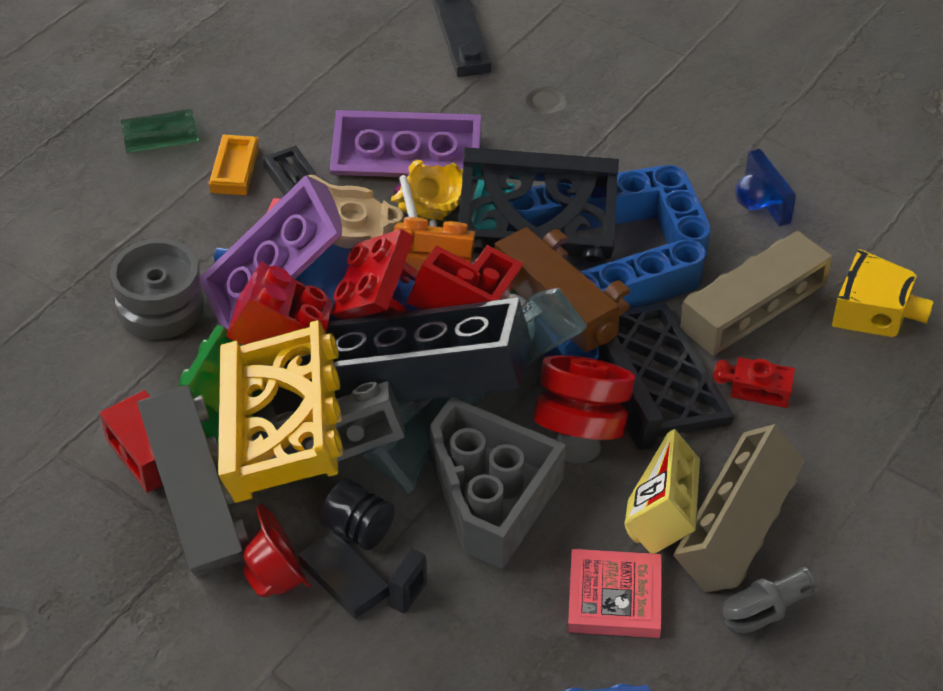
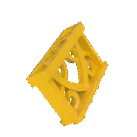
(243, 369)

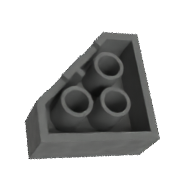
(493, 477)

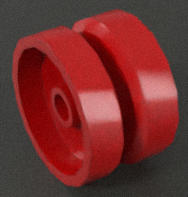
(583, 397)

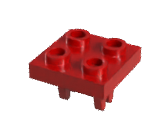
(373, 276)

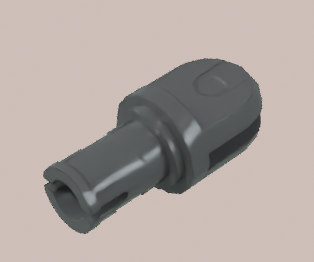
(766, 601)

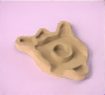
(361, 214)

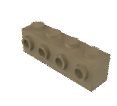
(755, 292)
(740, 509)

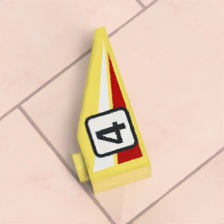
(666, 496)

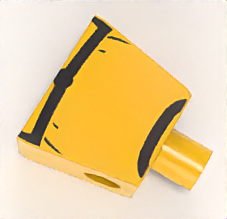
(878, 297)

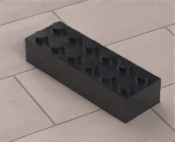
(428, 352)

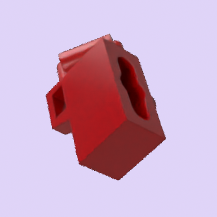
(757, 380)

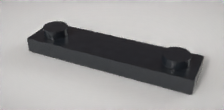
(462, 37)

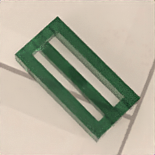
(159, 130)

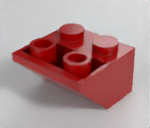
(276, 306)

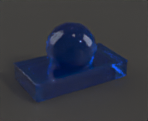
(765, 188)

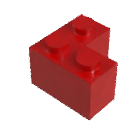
(453, 281)

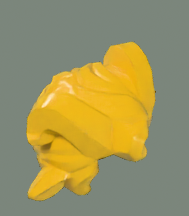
(433, 189)

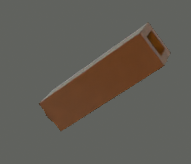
(547, 269)

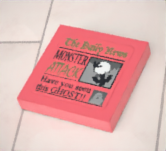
(615, 593)

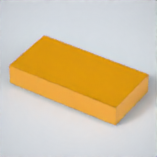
(234, 165)

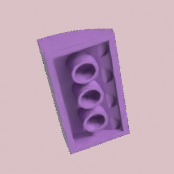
(390, 141)
(285, 237)

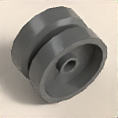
(157, 288)

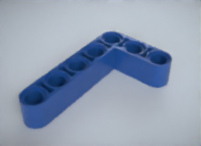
(641, 195)
(650, 276)

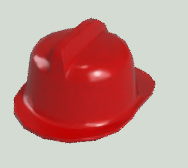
(270, 559)

